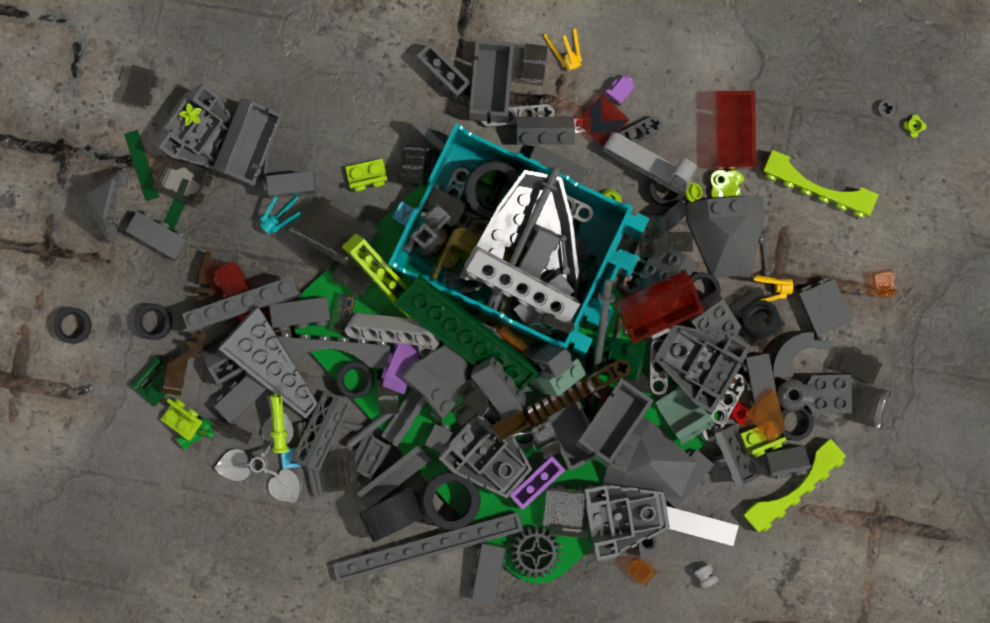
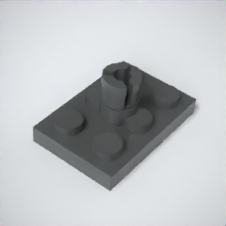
(734, 456)

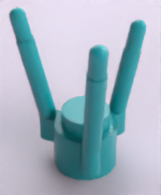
(271, 222)

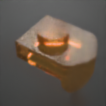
(884, 283)
(641, 570)

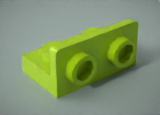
(366, 174)
(181, 419)
(756, 442)

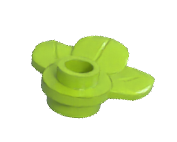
(729, 185)

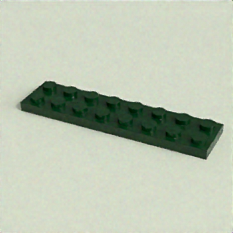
(462, 331)

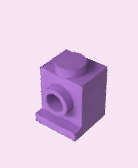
(621, 89)

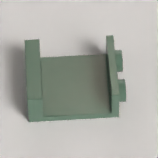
(683, 415)

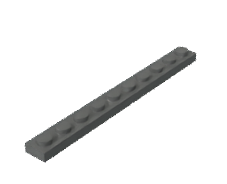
(428, 547)

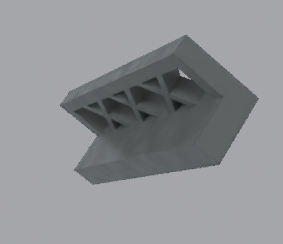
(402, 421)
(324, 432)
(395, 475)

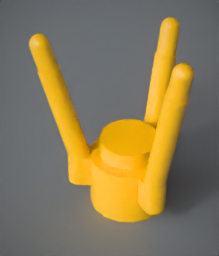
(571, 60)
(783, 286)

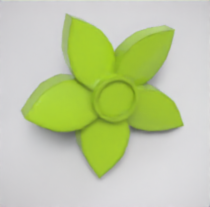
(191, 115)

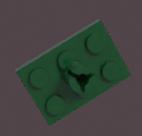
(617, 349)

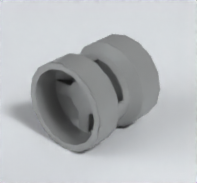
(706, 576)

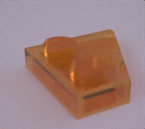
(505, 332)
(768, 416)

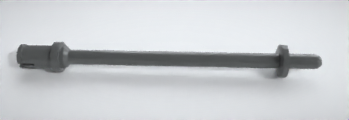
(497, 295)
(606, 298)

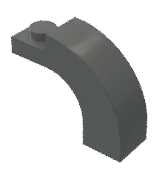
(786, 354)

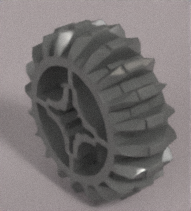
(536, 569)

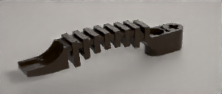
(176, 367)
(553, 404)

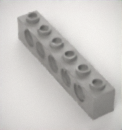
(481, 257)

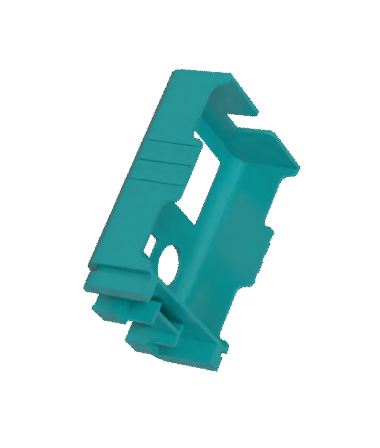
(601, 233)

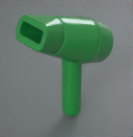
(203, 431)

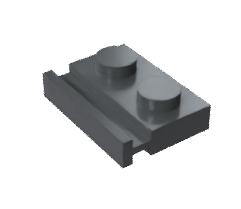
(370, 456)

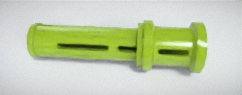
(279, 432)

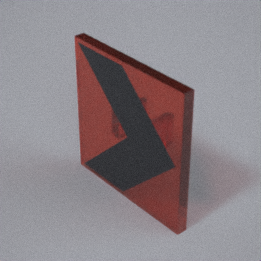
(602, 120)

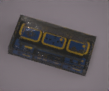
(342, 313)

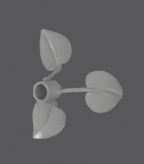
(235, 466)

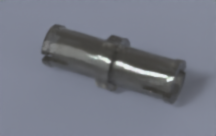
(232, 431)

